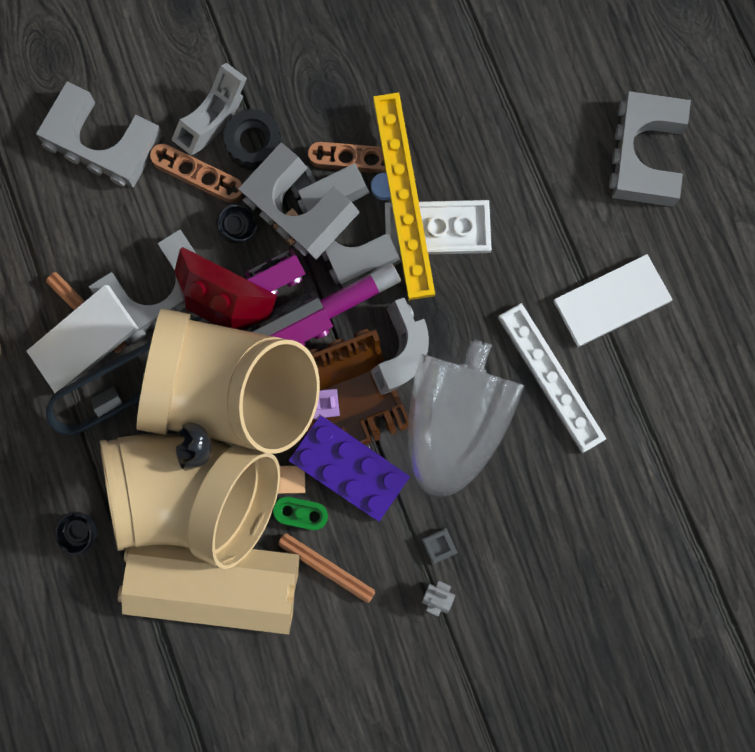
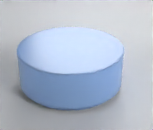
(380, 187)

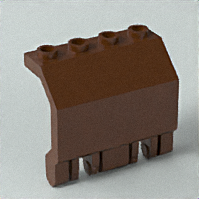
(347, 369)

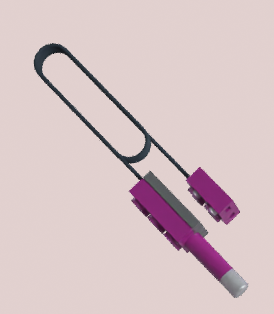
(294, 320)

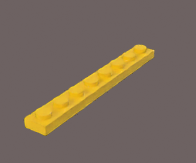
(404, 196)

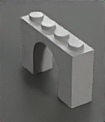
(121, 162)
(631, 177)
(311, 230)
(350, 262)
(146, 315)

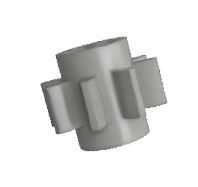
(438, 598)

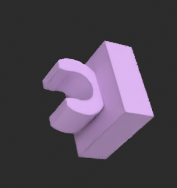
(327, 404)

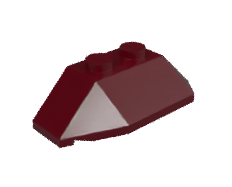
(221, 294)

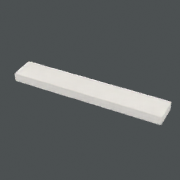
(551, 378)

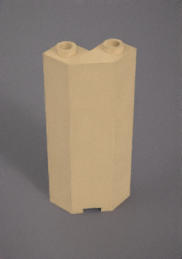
(180, 587)

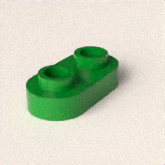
(301, 513)

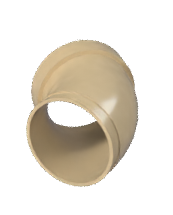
(230, 382)
(209, 509)

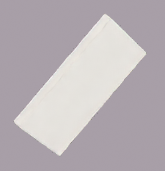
(450, 226)
(612, 300)
(82, 339)

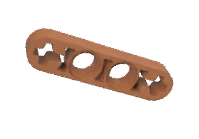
(358, 152)
(195, 176)

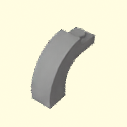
(209, 119)
(412, 342)

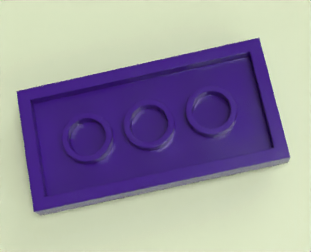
(349, 467)

